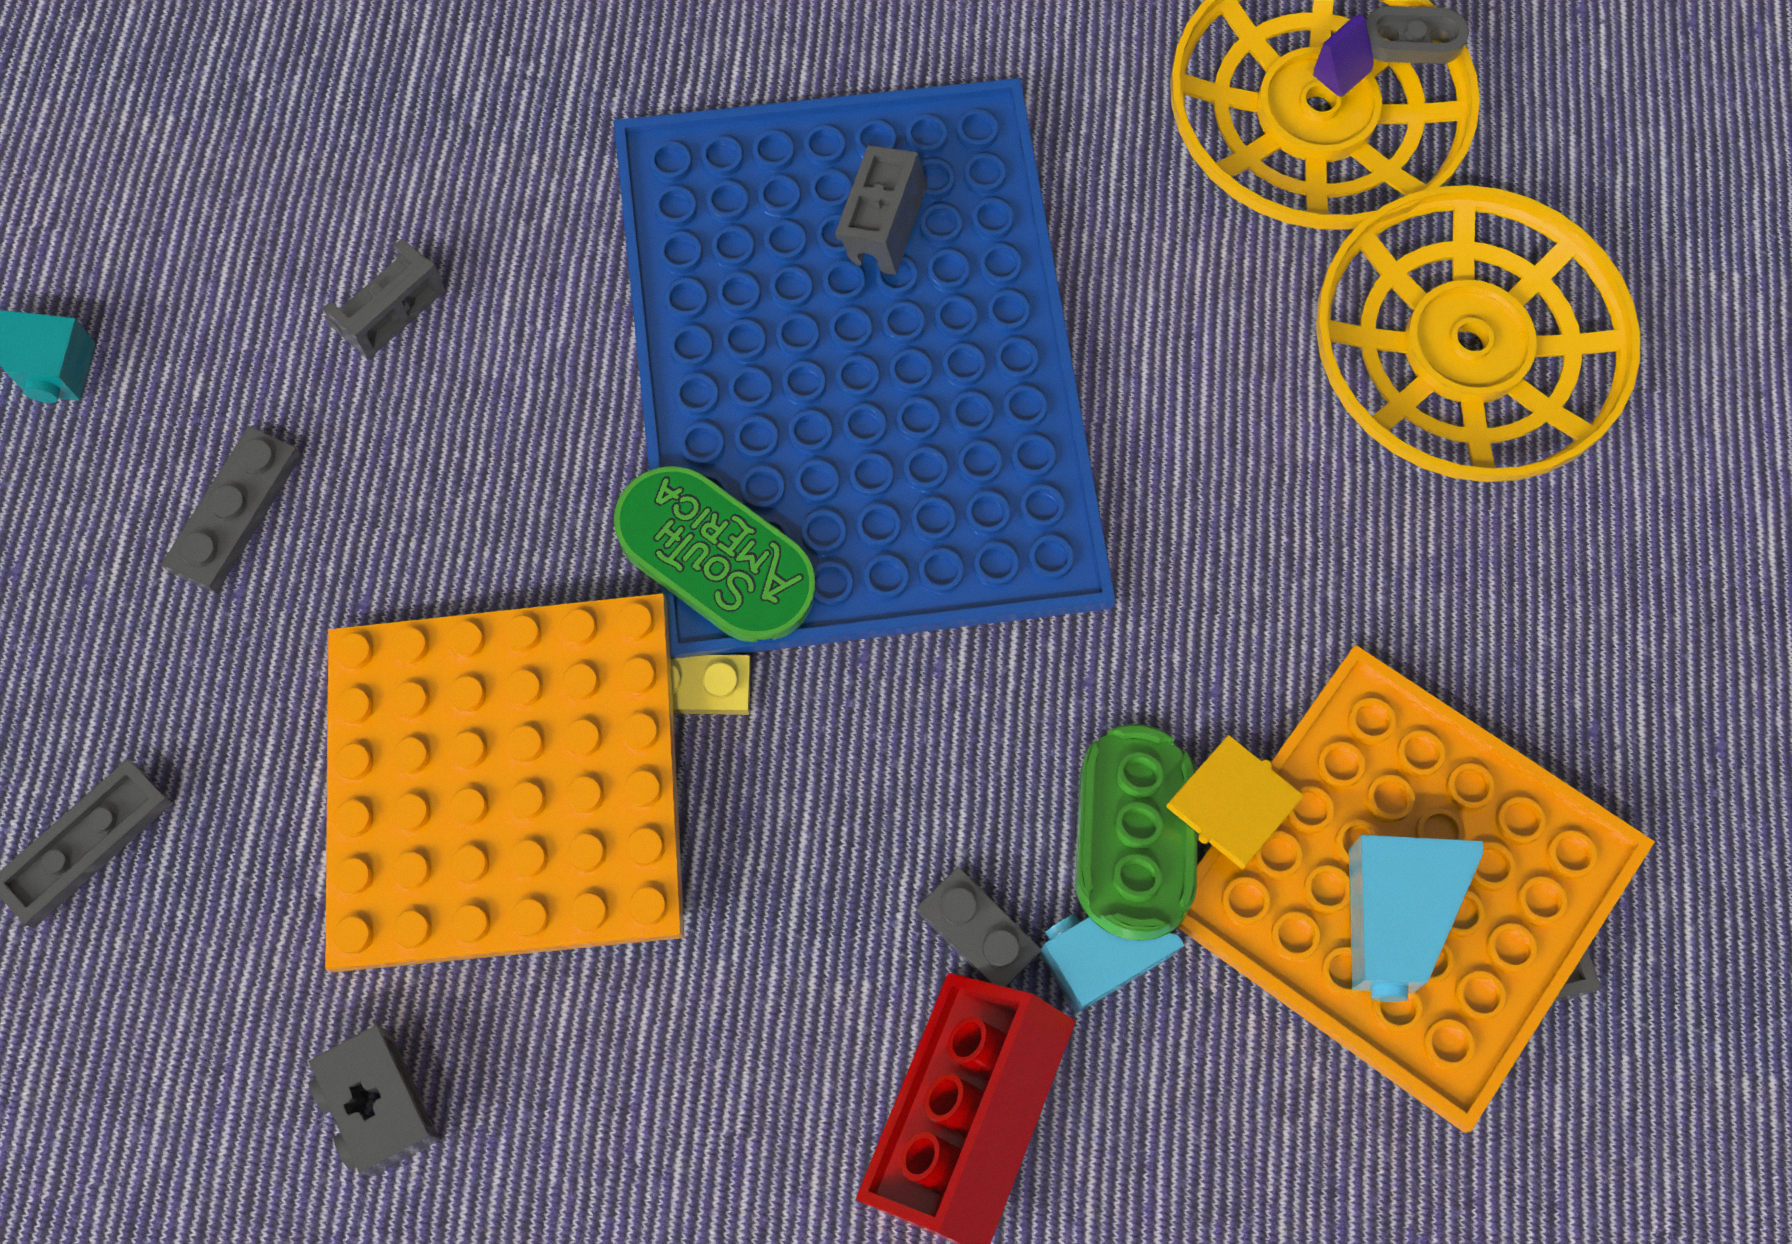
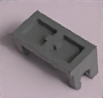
(883, 207)
(387, 302)

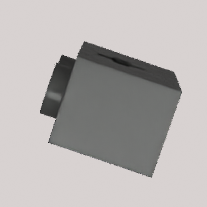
(400, 1118)

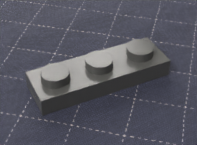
(231, 510)
(80, 843)

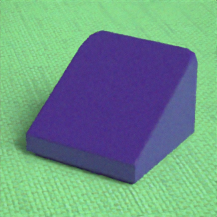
(1345, 57)

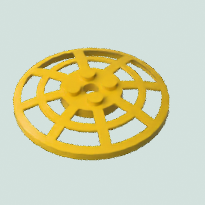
(1311, 133)
(1494, 318)

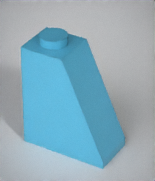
(1404, 908)

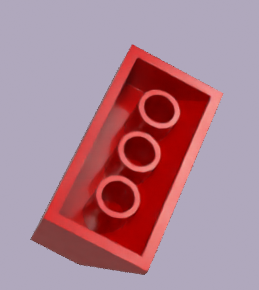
(967, 1110)

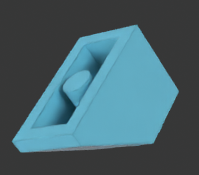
(1096, 963)

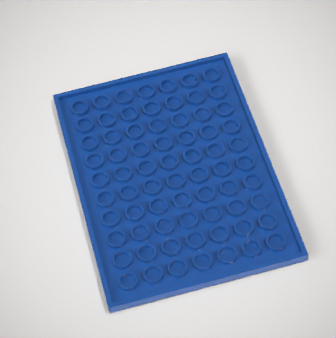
(877, 419)

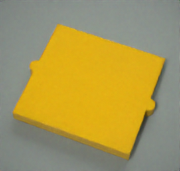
(1235, 801)

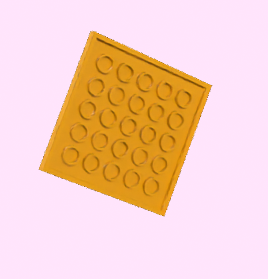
(1404, 764)
(501, 785)

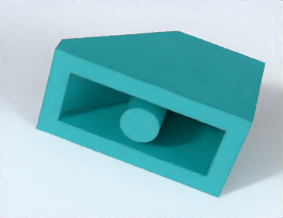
(45, 354)

